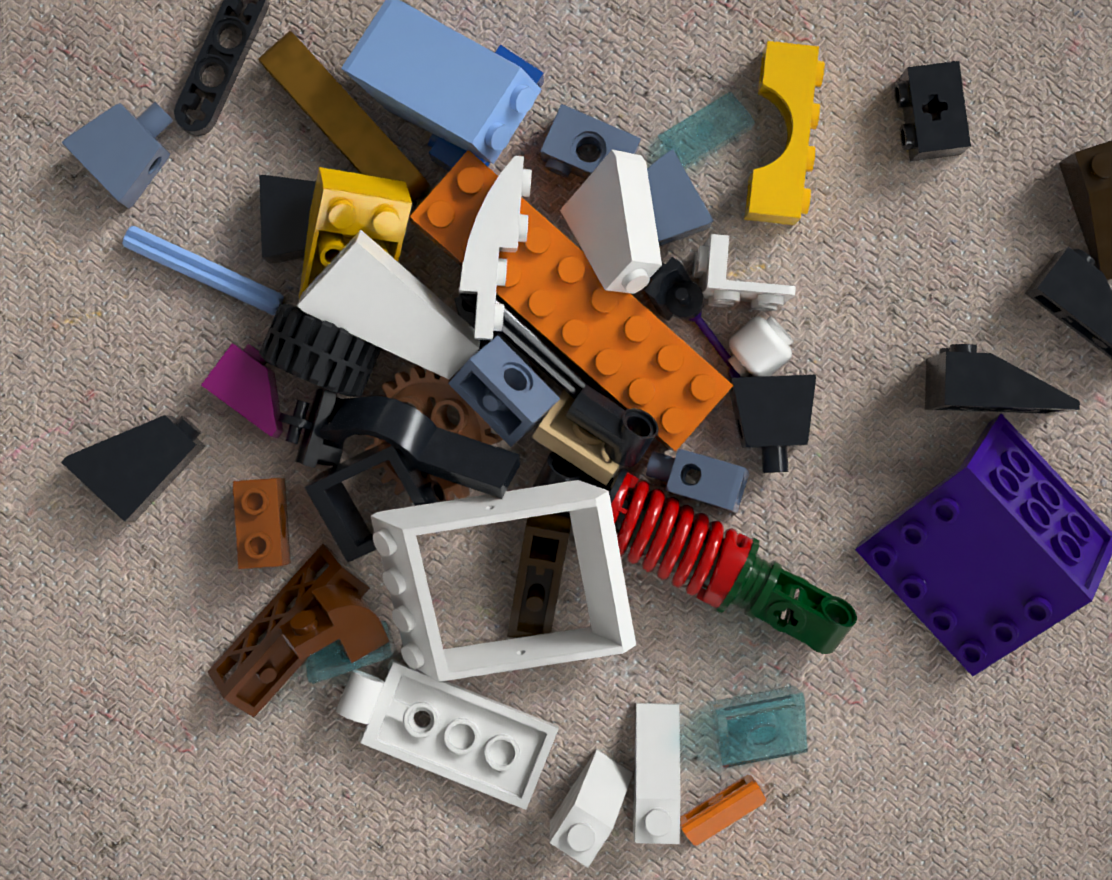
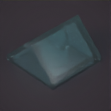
(760, 726)

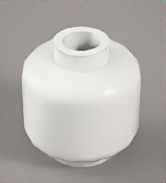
(760, 347)

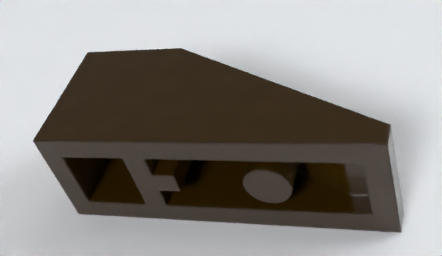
(1090, 189)
(539, 575)

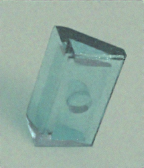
(707, 130)
(332, 661)

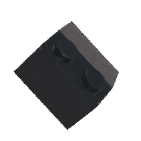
(985, 383)

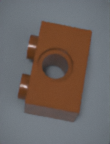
(261, 523)

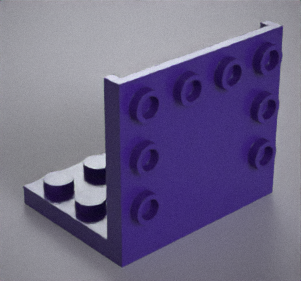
(993, 550)

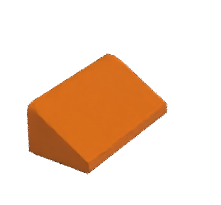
(722, 810)

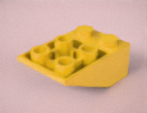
(344, 206)

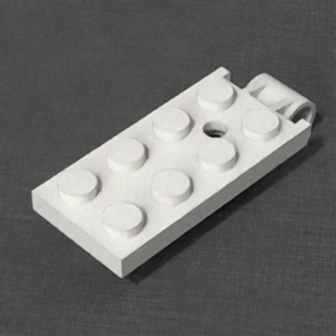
(466, 738)

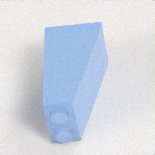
(441, 80)

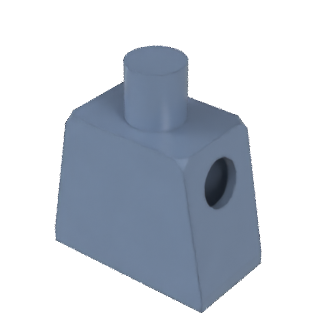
(122, 150)
(675, 201)
(720, 481)

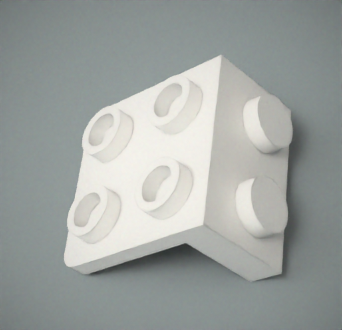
(711, 269)

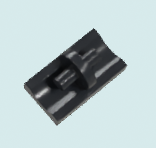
(674, 292)
(313, 447)

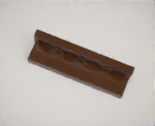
(269, 665)

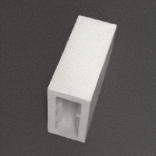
(616, 223)
(590, 808)

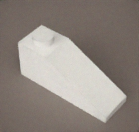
(657, 774)

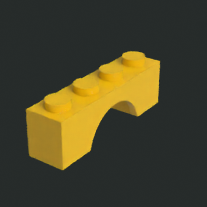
(788, 81)

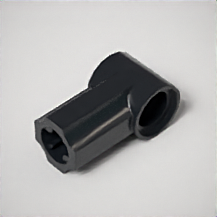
(624, 432)

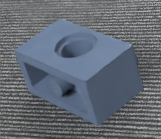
(574, 129)
(504, 390)

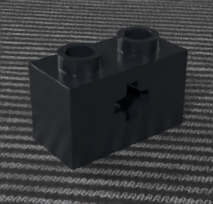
(942, 90)

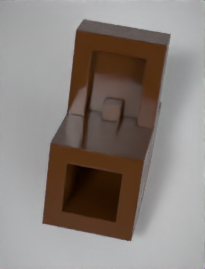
(339, 618)

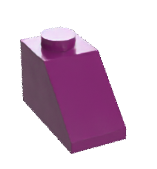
(247, 387)

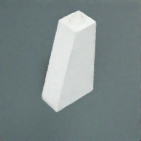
(389, 308)

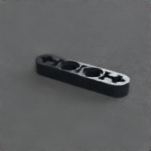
(215, 54)

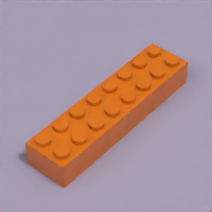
(559, 295)

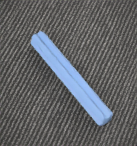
(202, 270)

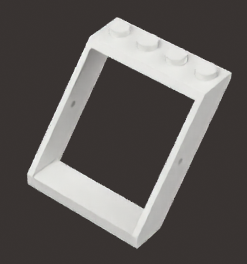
(598, 560)

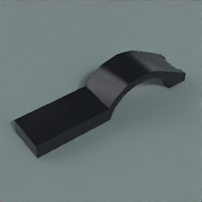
(429, 447)

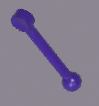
(716, 344)

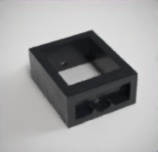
(339, 509)

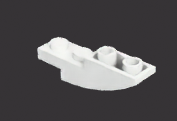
(495, 229)

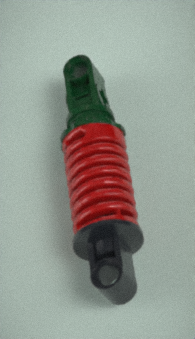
(712, 559)

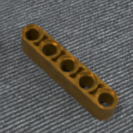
(338, 114)

